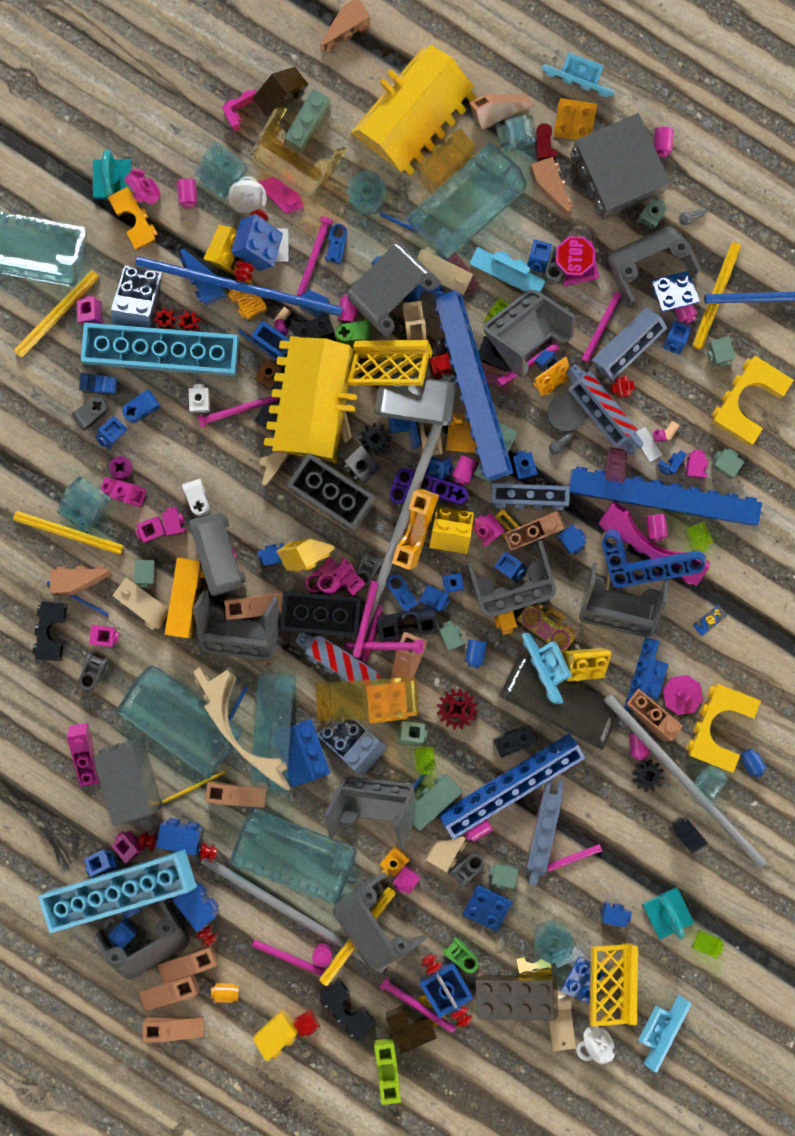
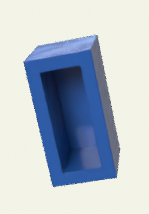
(270, 339)

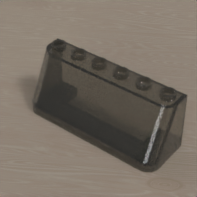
(581, 714)

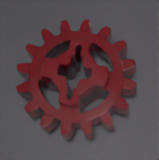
(446, 716)

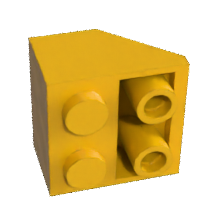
(220, 249)
(451, 530)
(303, 554)
(587, 663)
(275, 1035)

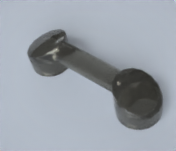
(438, 346)

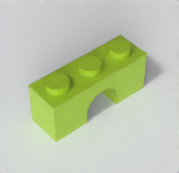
(387, 1071)

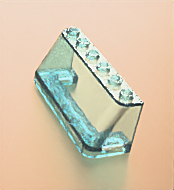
(468, 201)
(41, 249)
(176, 720)
(272, 724)
(293, 856)

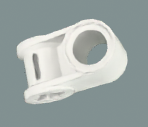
(196, 494)

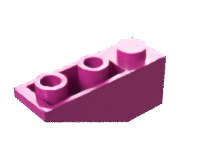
(83, 754)

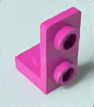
(233, 105)
(123, 491)

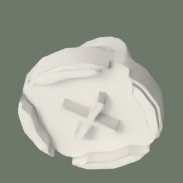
(247, 195)
(598, 1044)

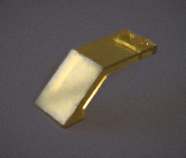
(367, 699)

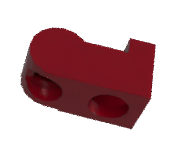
(543, 143)

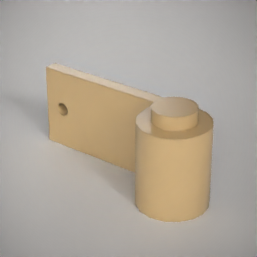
(446, 272)
(142, 604)
(562, 1028)

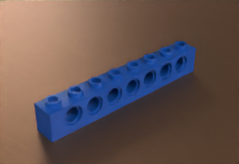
(511, 786)

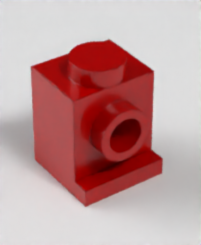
(440, 365)
(306, 1023)

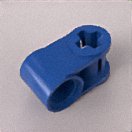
(142, 406)

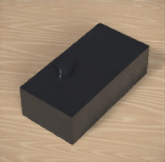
(320, 614)

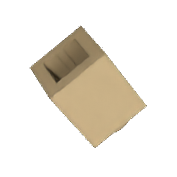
(444, 852)

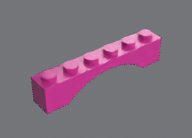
(620, 519)

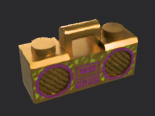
(544, 628)

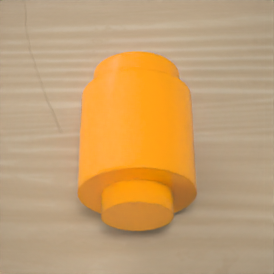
(224, 992)

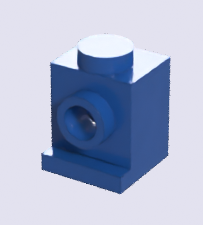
(269, 555)
(103, 857)
(615, 914)

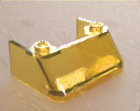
(285, 165)

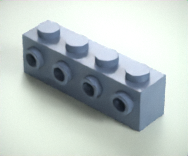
(629, 343)
(530, 495)

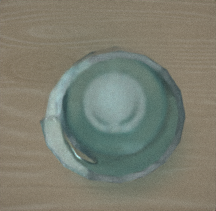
(711, 781)

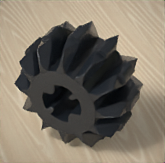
(379, 433)
(653, 778)

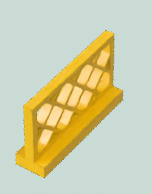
(391, 350)
(626, 983)

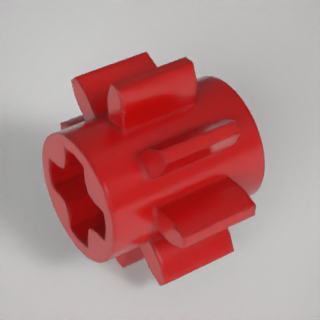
(188, 317)
(169, 323)
(622, 387)

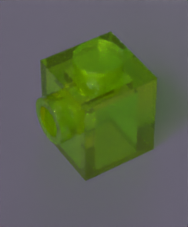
(698, 537)

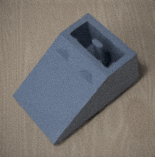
(136, 297)
(353, 743)

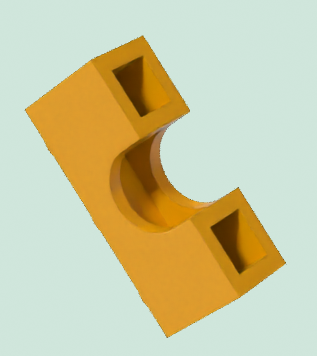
(141, 233)

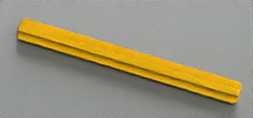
(718, 289)
(45, 325)
(68, 532)
(348, 948)

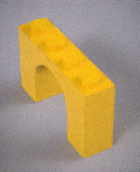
(728, 415)
(702, 744)

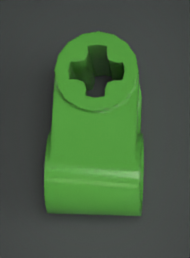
(355, 332)
(460, 955)

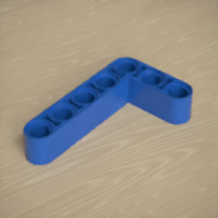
(646, 566)

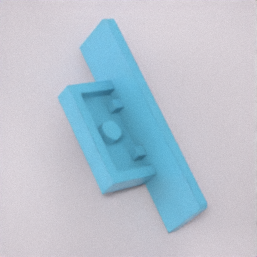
(582, 72)
(507, 270)
(549, 664)
(662, 1030)

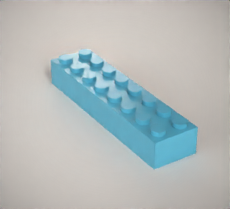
(160, 349)
(117, 891)

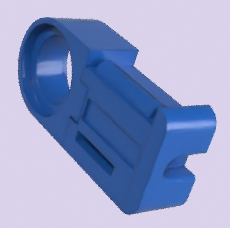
(337, 245)
(402, 594)

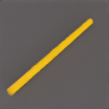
(193, 787)

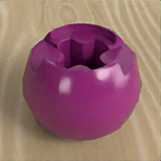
(113, 468)

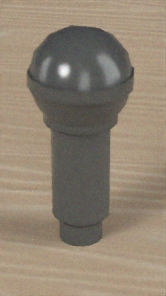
(686, 218)
(556, 447)

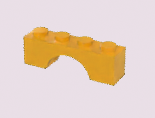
(421, 513)

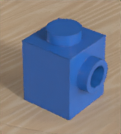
(524, 465)
(572, 539)
(122, 934)

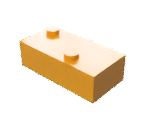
(183, 598)

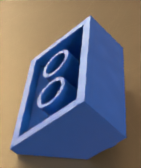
(306, 755)

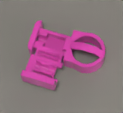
(328, 565)
(343, 574)

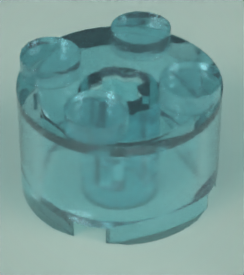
(516, 132)
(367, 182)
(553, 952)

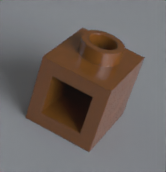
(267, 372)

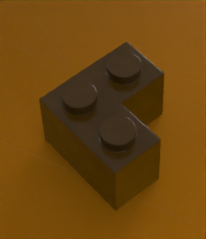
(280, 89)
(408, 1034)

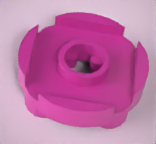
(143, 188)

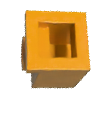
(505, 622)
(397, 855)

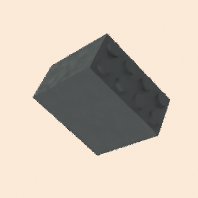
(619, 166)
(331, 493)
(128, 781)

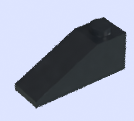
(687, 835)

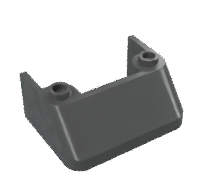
(622, 260)
(216, 554)
(518, 595)
(621, 610)
(236, 636)
(373, 800)
(364, 931)
(173, 939)

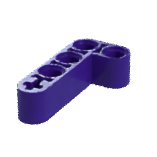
(432, 483)

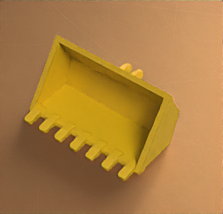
(415, 108)
(311, 398)

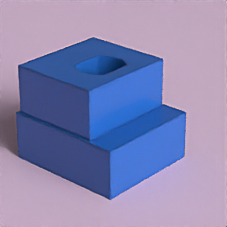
(546, 360)
(447, 585)

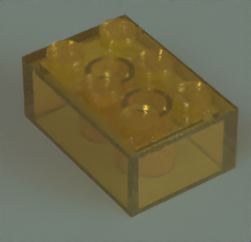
(446, 160)

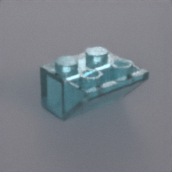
(220, 169)
(83, 504)

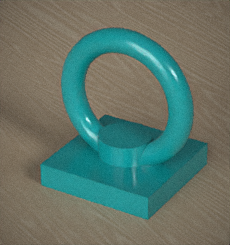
(109, 175)
(668, 914)

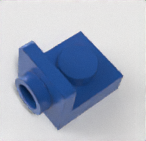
(539, 256)
(676, 337)
(110, 432)
(675, 461)
(439, 467)
(511, 567)
(434, 598)

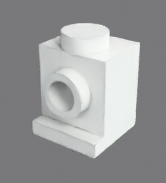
(203, 405)

